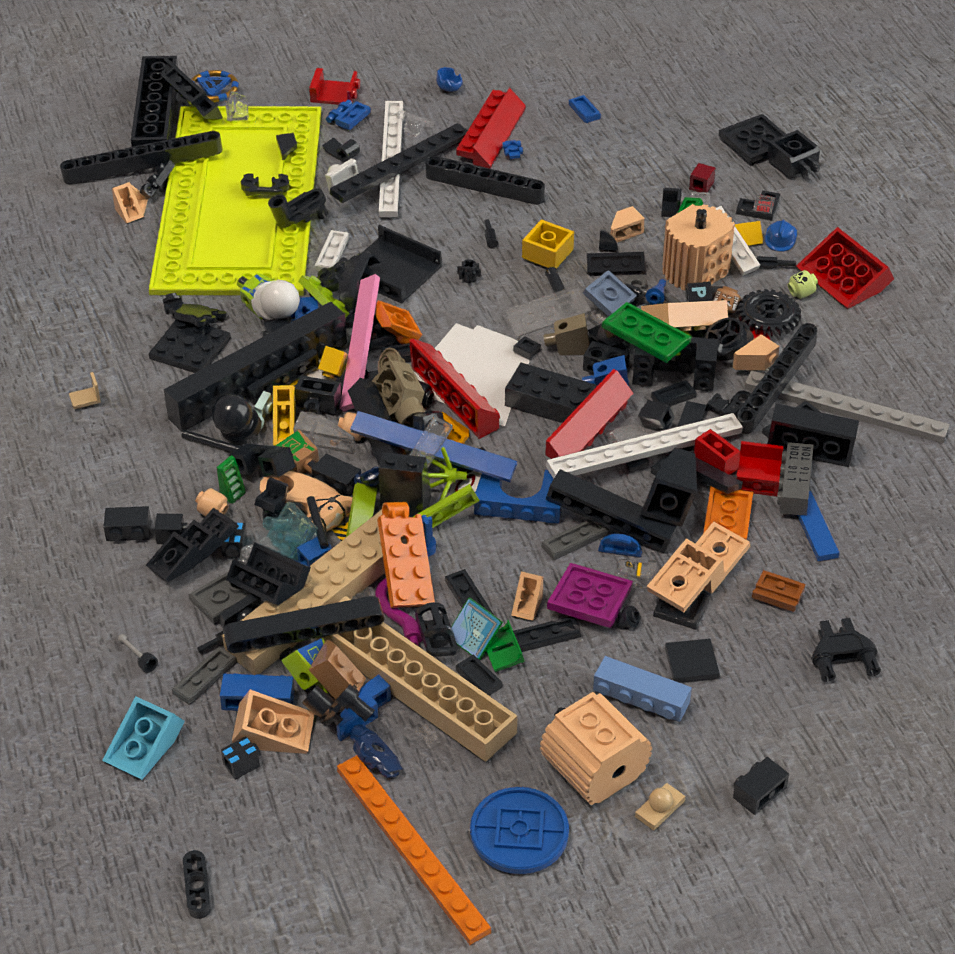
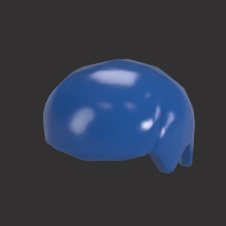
(448, 80)

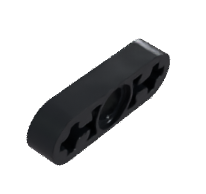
(203, 891)

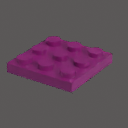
(590, 595)

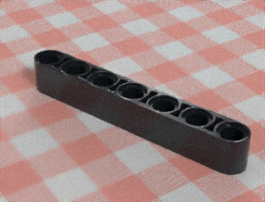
(485, 180)
(777, 377)
(303, 624)

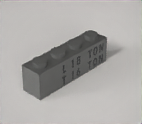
(796, 479)

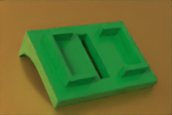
(508, 656)

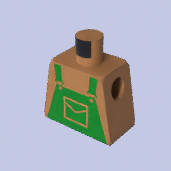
(303, 450)

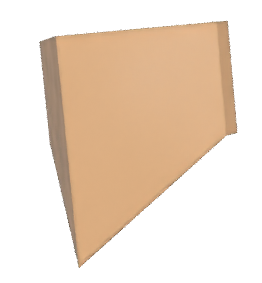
(129, 202)

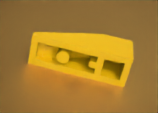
(283, 412)

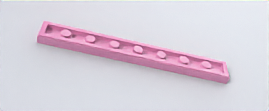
(360, 337)

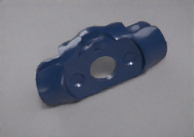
(369, 477)
(385, 761)

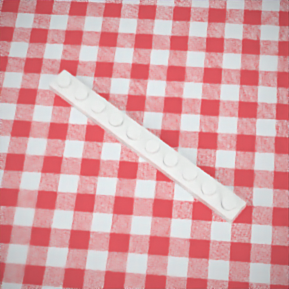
(391, 146)
(642, 446)

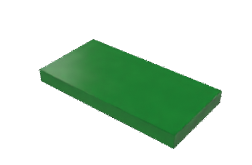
(646, 332)

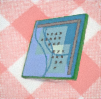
(475, 628)

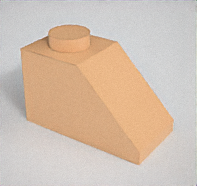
(627, 224)
(756, 355)

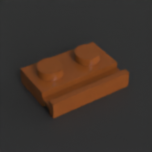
(778, 591)

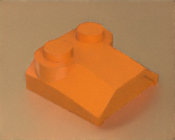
(397, 321)

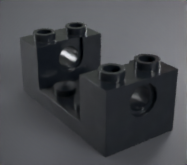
(696, 358)

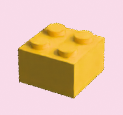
(547, 244)

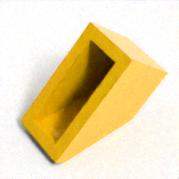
(333, 362)

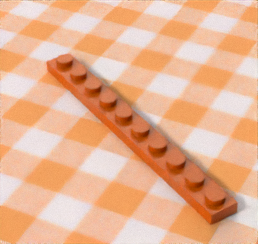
(414, 850)

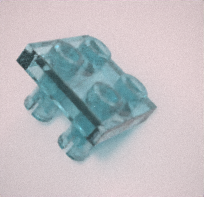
(289, 529)

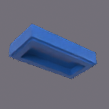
(584, 109)

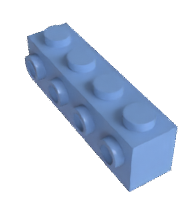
(642, 689)

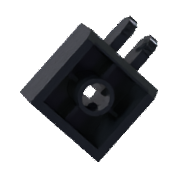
(794, 154)

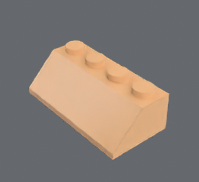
(689, 313)

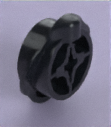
(731, 336)

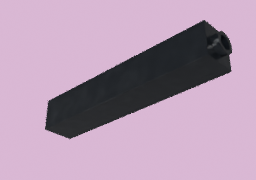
(368, 400)

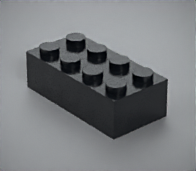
(545, 392)
(829, 434)

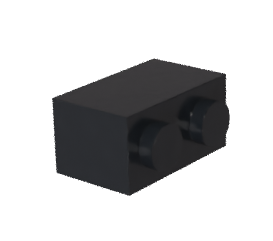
(336, 474)
(127, 523)
(760, 785)

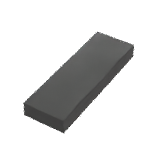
(574, 539)
(204, 675)

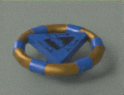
(214, 85)

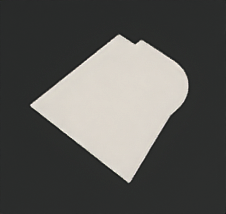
(484, 361)

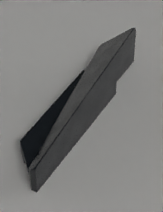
(189, 91)

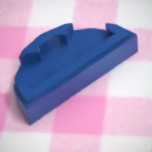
(621, 545)

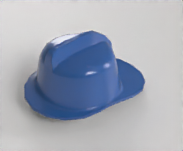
(780, 236)

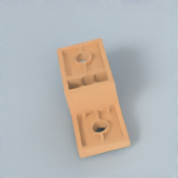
(698, 566)

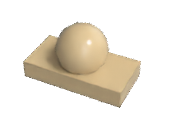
(660, 806)

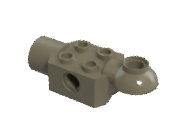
(399, 387)

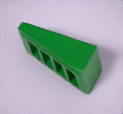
(231, 482)

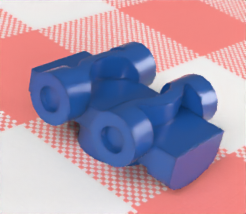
(512, 149)

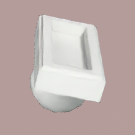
(340, 173)

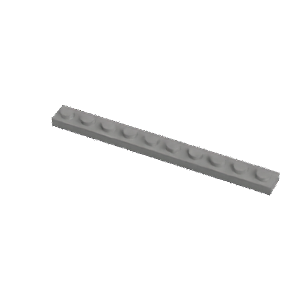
(858, 409)

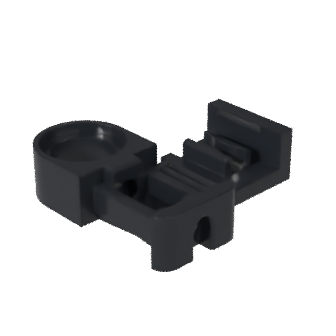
(724, 407)

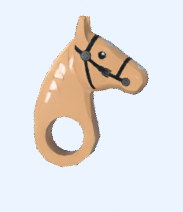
(330, 503)

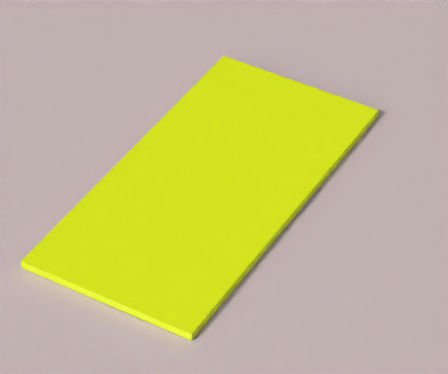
(210, 226)

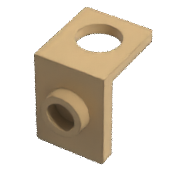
(87, 396)

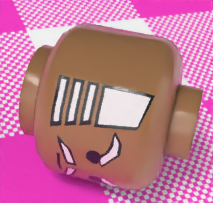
(730, 295)

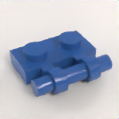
(348, 114)

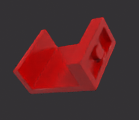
(332, 91)
(760, 468)

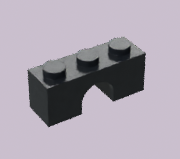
(271, 459)

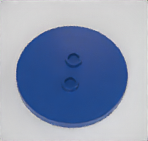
(519, 830)

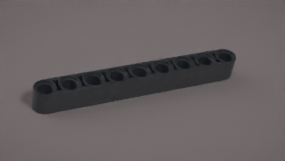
(141, 157)

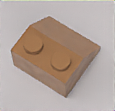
(335, 670)

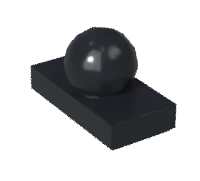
(239, 610)

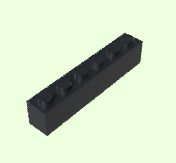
(609, 510)

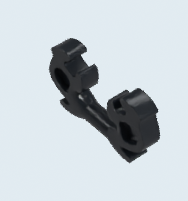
(251, 185)

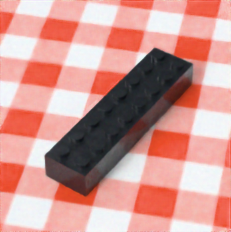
(154, 103)

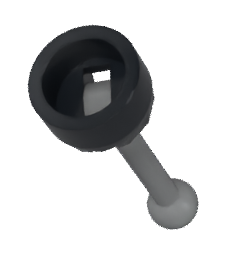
(143, 658)

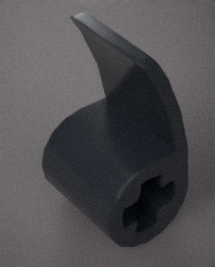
(342, 152)

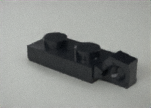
(156, 179)

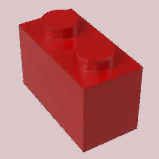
(717, 452)

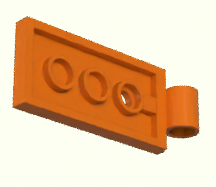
(404, 564)

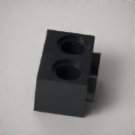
(600, 352)

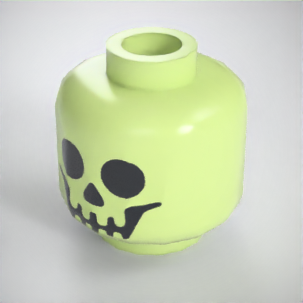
(802, 284)

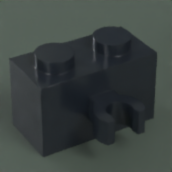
(317, 394)

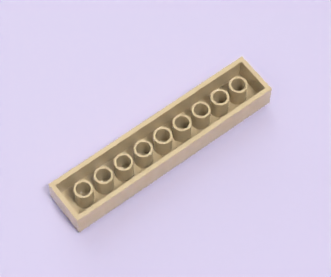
(337, 574)
(429, 688)

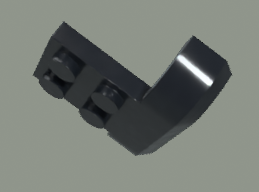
(346, 277)

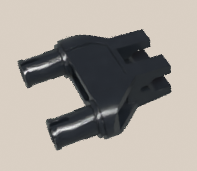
(843, 648)

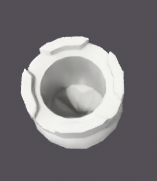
(275, 300)

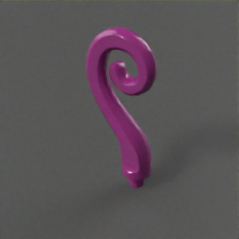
(404, 620)

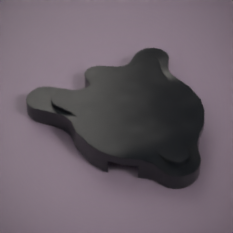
(196, 314)

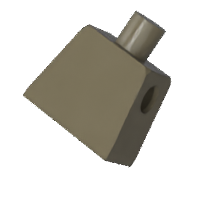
(570, 335)

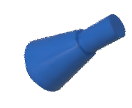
(656, 294)

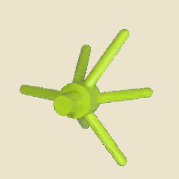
(448, 473)

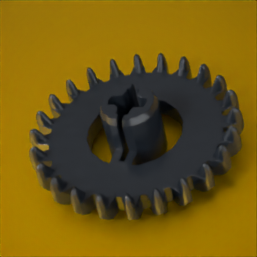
(767, 318)

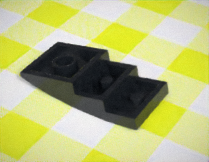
(193, 546)

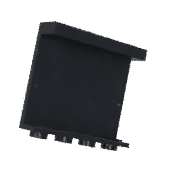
(403, 264)

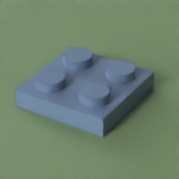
(609, 293)

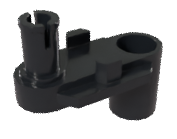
(298, 208)
(329, 709)

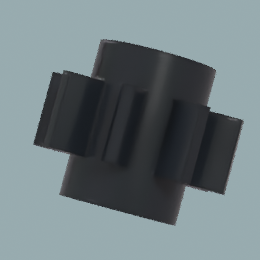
(469, 271)

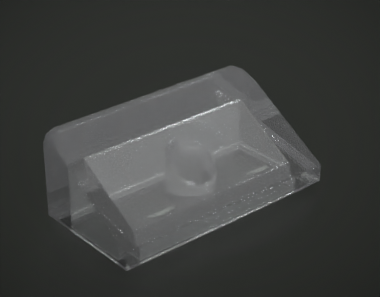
(236, 107)

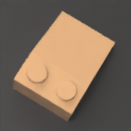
(273, 724)

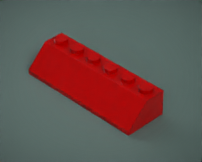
(453, 389)

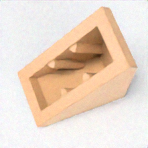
(528, 596)

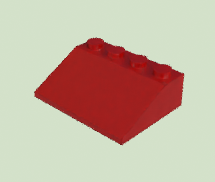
(846, 269)

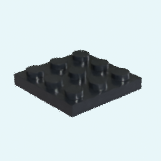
(751, 137)
(189, 346)

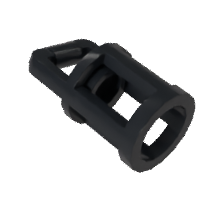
(436, 632)

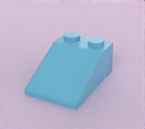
(143, 738)

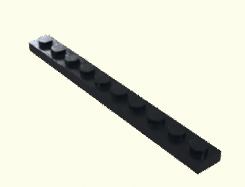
(398, 163)

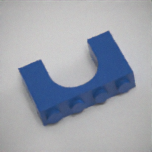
(499, 504)

